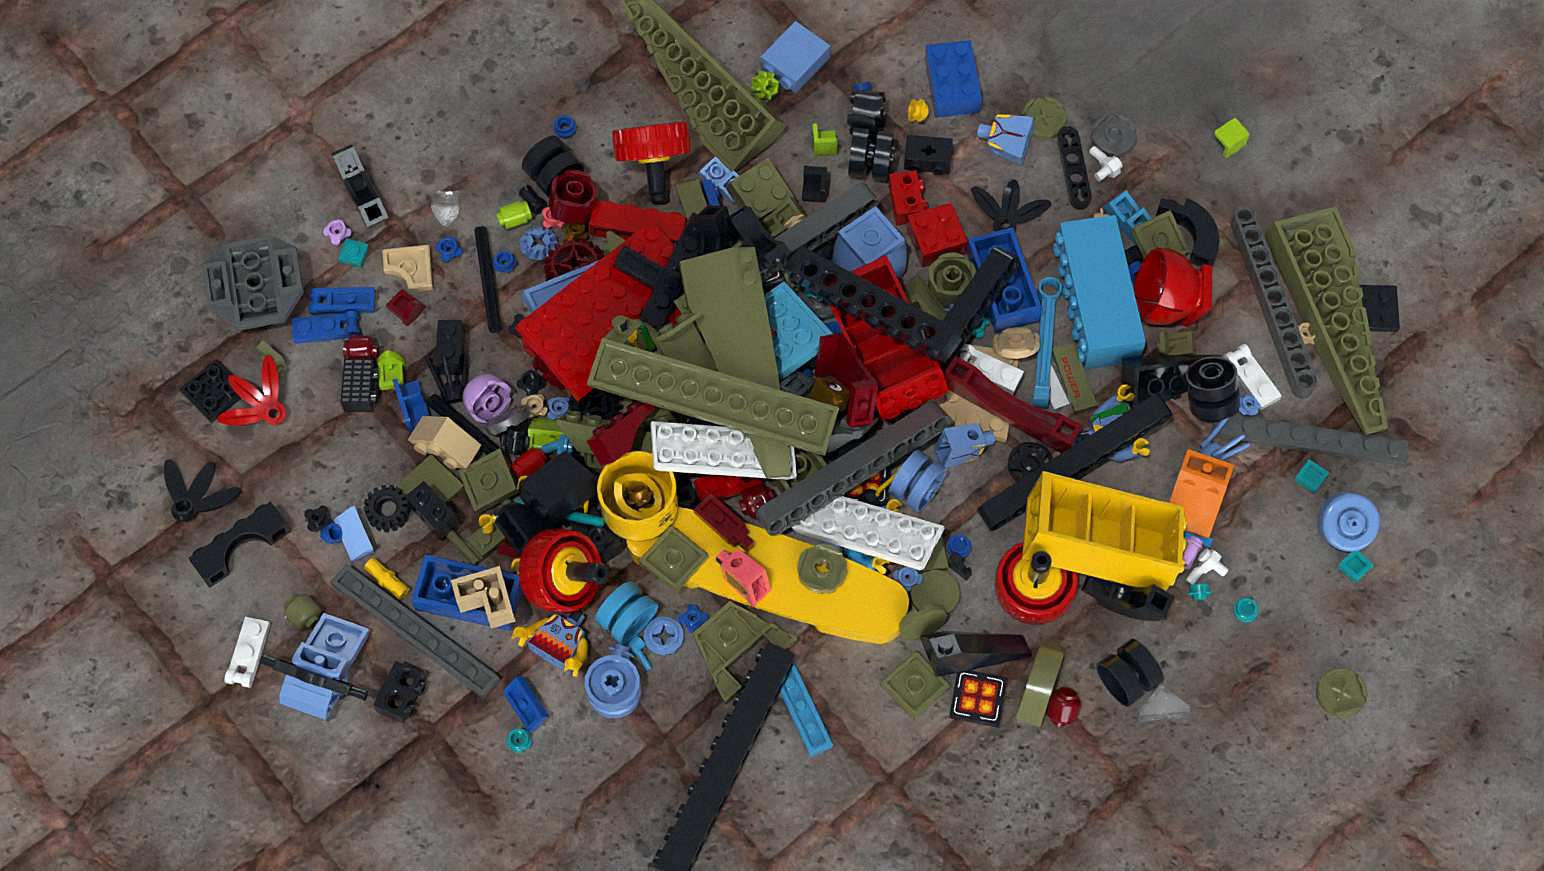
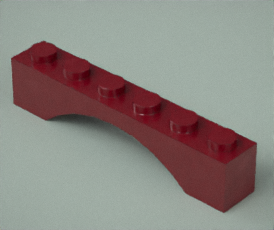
(1043, 425)
(617, 438)

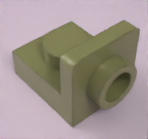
(264, 350)

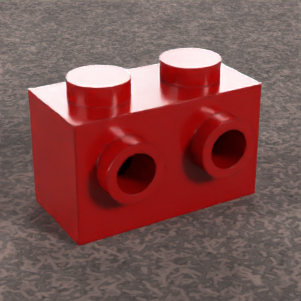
(906, 195)

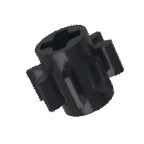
(514, 439)

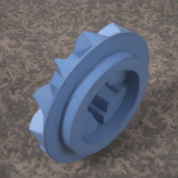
(539, 251)
(655, 629)

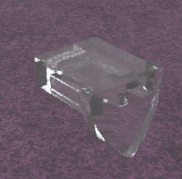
(446, 206)

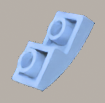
(719, 175)

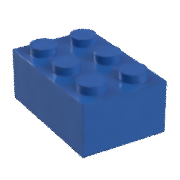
(953, 78)

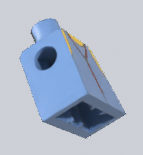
(1008, 136)
(962, 444)

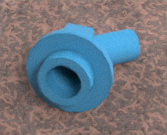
(559, 446)

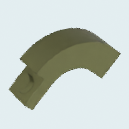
(775, 221)
(1040, 683)

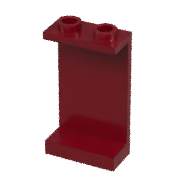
(839, 359)

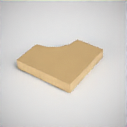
(411, 265)

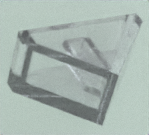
(1163, 706)

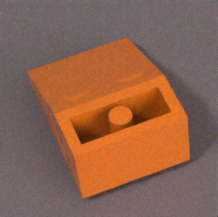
(1201, 490)

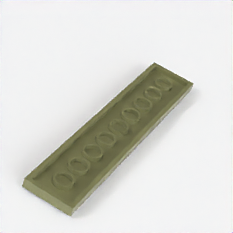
(713, 396)

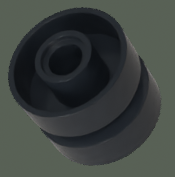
(877, 155)
(548, 160)
(1213, 388)
(1129, 672)

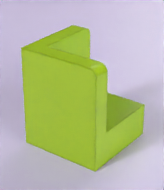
(1232, 136)
(823, 142)

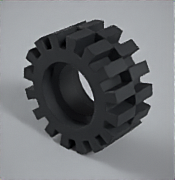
(380, 496)

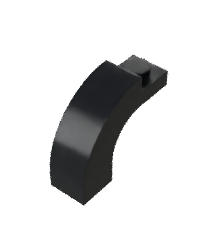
(358, 186)
(1199, 225)
(714, 229)
(753, 234)
(1139, 603)

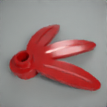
(253, 396)

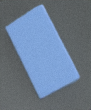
(354, 535)

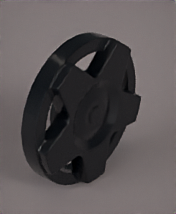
(1028, 459)

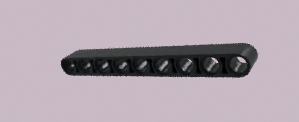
(976, 301)
(1079, 458)

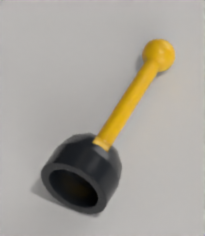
(872, 496)

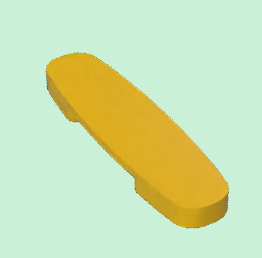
(861, 609)

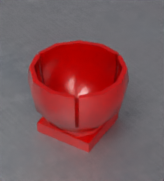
(1175, 286)

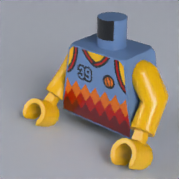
(557, 641)

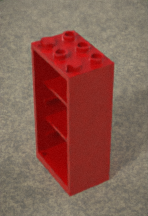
(902, 374)

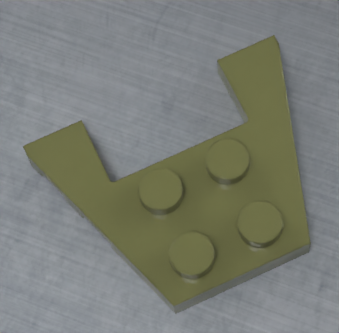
(730, 636)

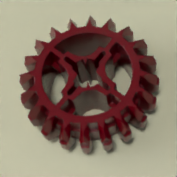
(556, 265)

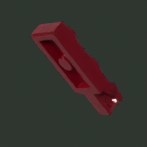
(724, 523)

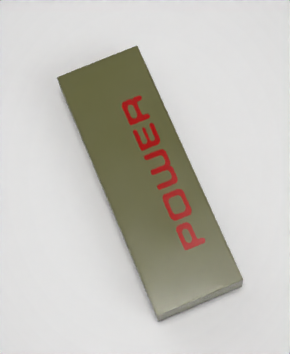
(1074, 378)

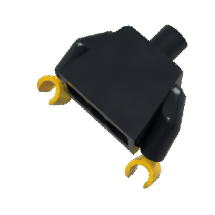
(517, 524)

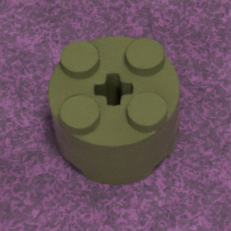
(949, 277)

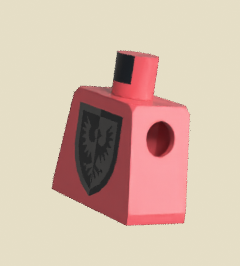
(744, 575)

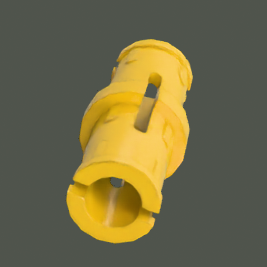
(386, 578)

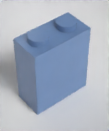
(795, 57)

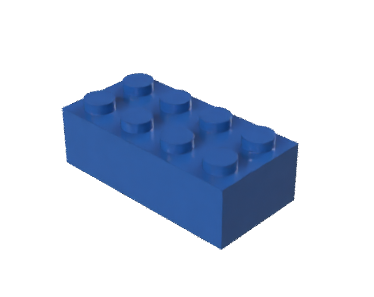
(1018, 300)
(436, 595)

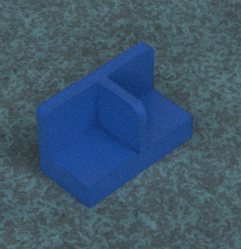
(411, 403)

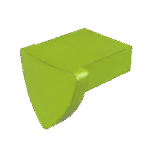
(390, 368)

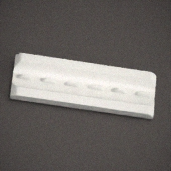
(707, 450)
(873, 531)

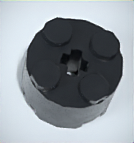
(867, 111)

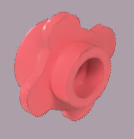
(549, 222)

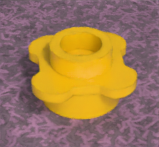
(917, 110)

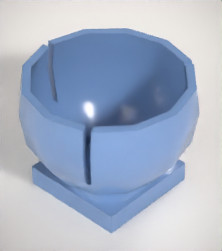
(868, 240)

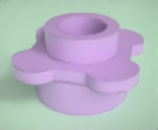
(332, 227)

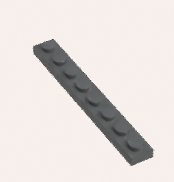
(1314, 439)
(415, 631)

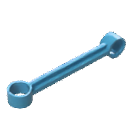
(1046, 328)

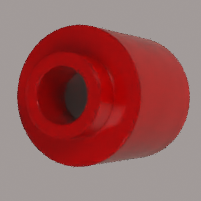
(528, 462)

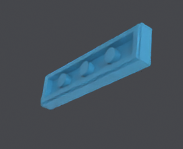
(804, 714)

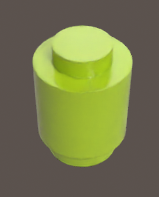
(513, 214)

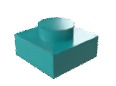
(353, 253)
(1311, 476)
(1355, 566)

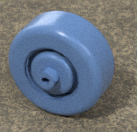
(1348, 521)

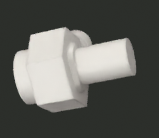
(1110, 165)
(1208, 560)

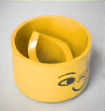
(613, 486)

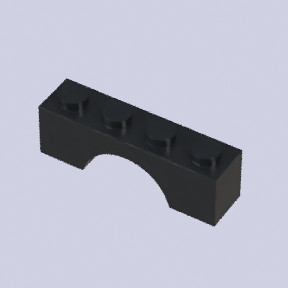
(213, 559)

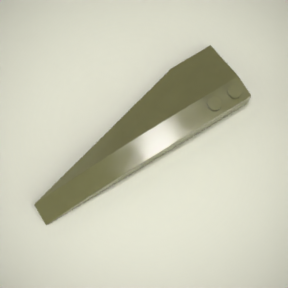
(719, 105)
(1324, 285)
(736, 330)

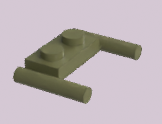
(478, 544)

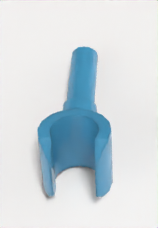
(635, 646)

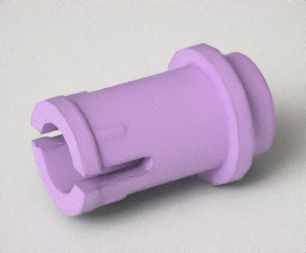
(1192, 547)

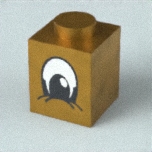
(831, 392)

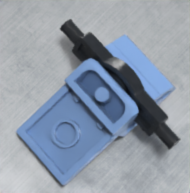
(321, 667)

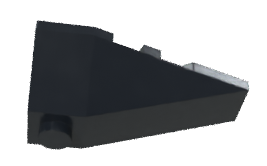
(1157, 375)
(963, 651)

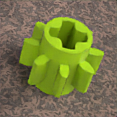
(764, 84)

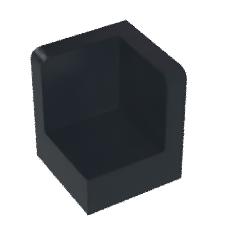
(814, 184)

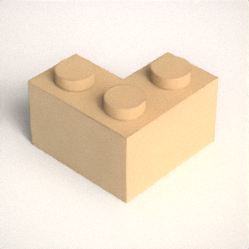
(444, 439)
(486, 590)

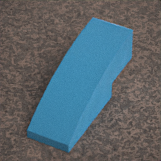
(1127, 213)

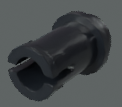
(535, 203)

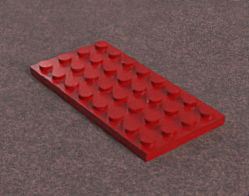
(574, 321)

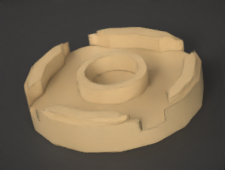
(1016, 343)

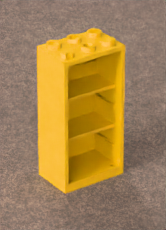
(1105, 532)

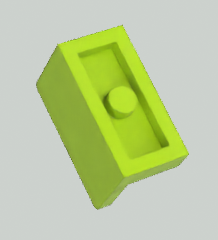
(543, 432)

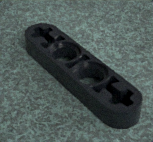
(1074, 167)

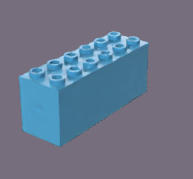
(1098, 291)

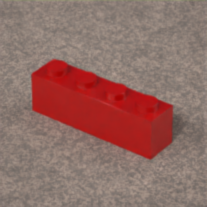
(628, 219)

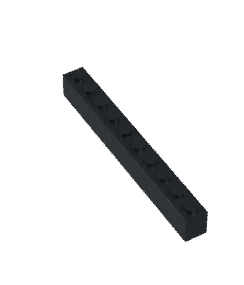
(725, 761)

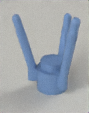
(1215, 450)

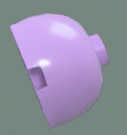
(486, 397)

